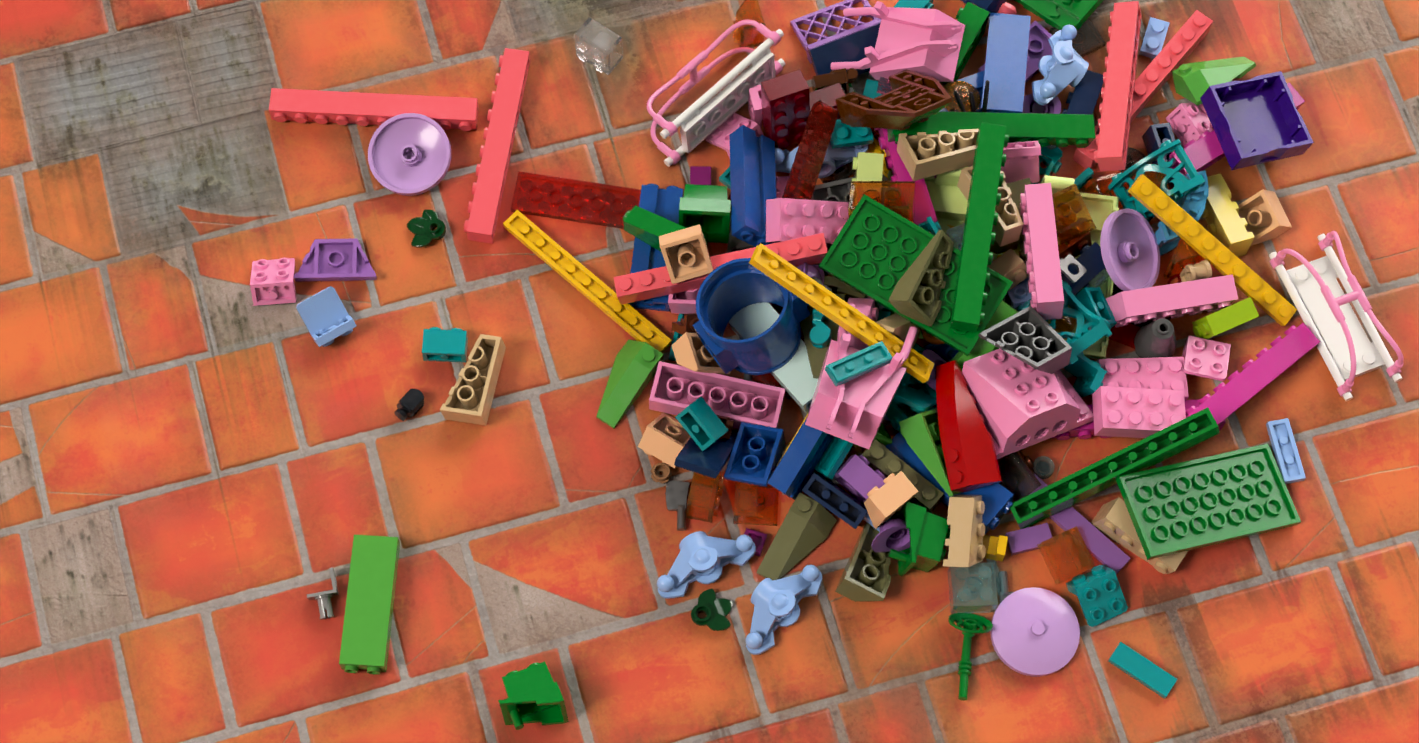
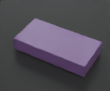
(1027, 538)

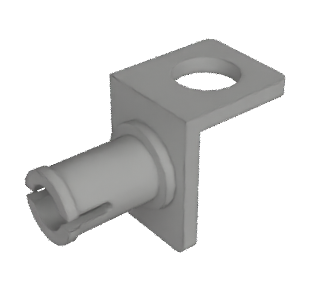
(1070, 260)
(324, 597)

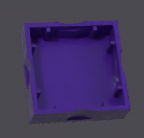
(1256, 120)

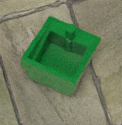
(707, 207)
(926, 539)
(532, 698)

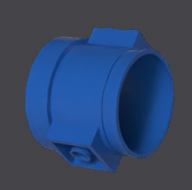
(726, 293)

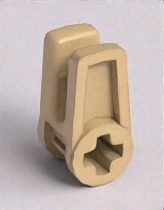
(1196, 271)

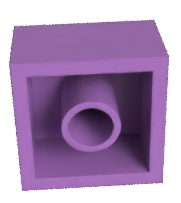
(858, 477)

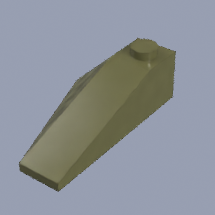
(815, 355)

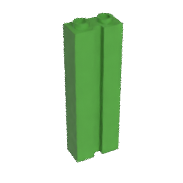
(369, 604)

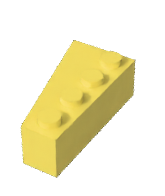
(1224, 217)

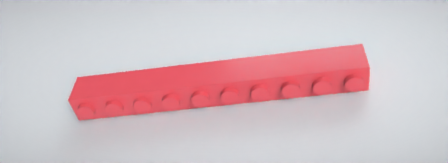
(1157, 74)
(1119, 86)
(370, 108)
(498, 146)
(657, 282)

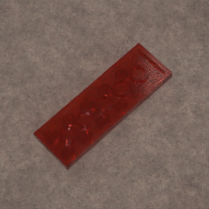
(573, 199)

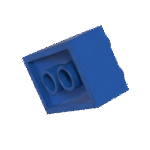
(755, 454)

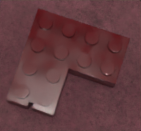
(788, 105)

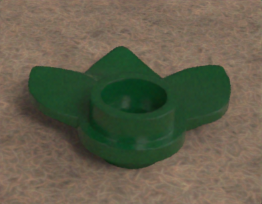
(424, 227)
(715, 611)

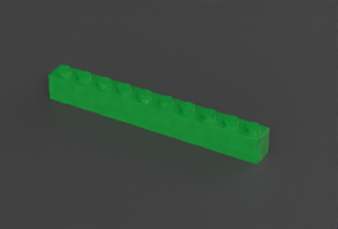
(1021, 127)
(978, 227)
(1105, 471)

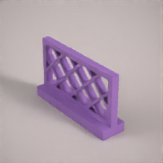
(828, 12)

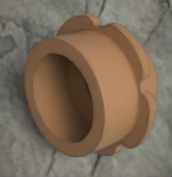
(661, 467)

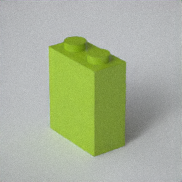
(1225, 319)

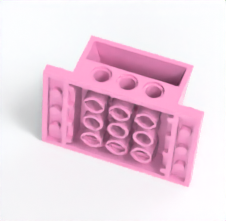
(1022, 402)

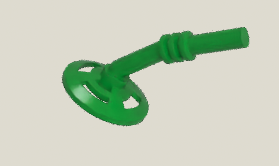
(968, 628)

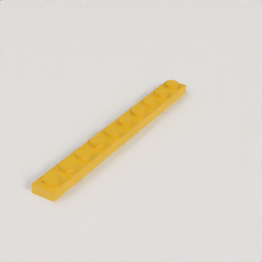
(1212, 249)
(585, 281)
(836, 309)

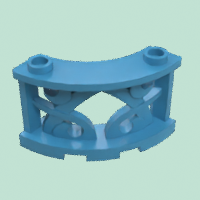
(1194, 205)

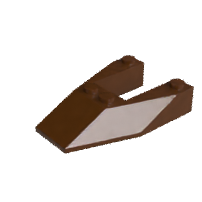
(910, 101)

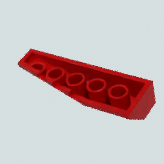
(964, 438)

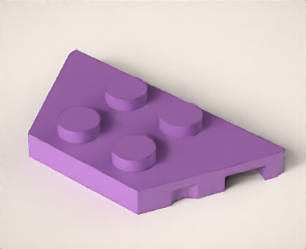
(335, 262)

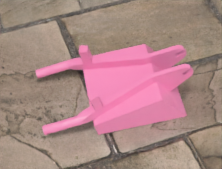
(910, 40)
(858, 406)

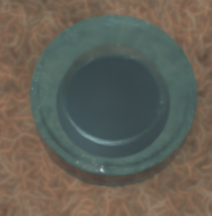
(1043, 467)

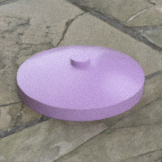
(409, 154)
(1130, 250)
(1035, 632)

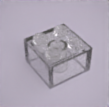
(598, 46)

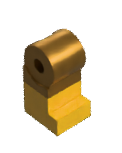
(995, 547)

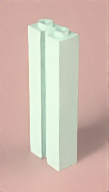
(796, 374)

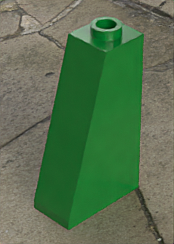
(648, 226)

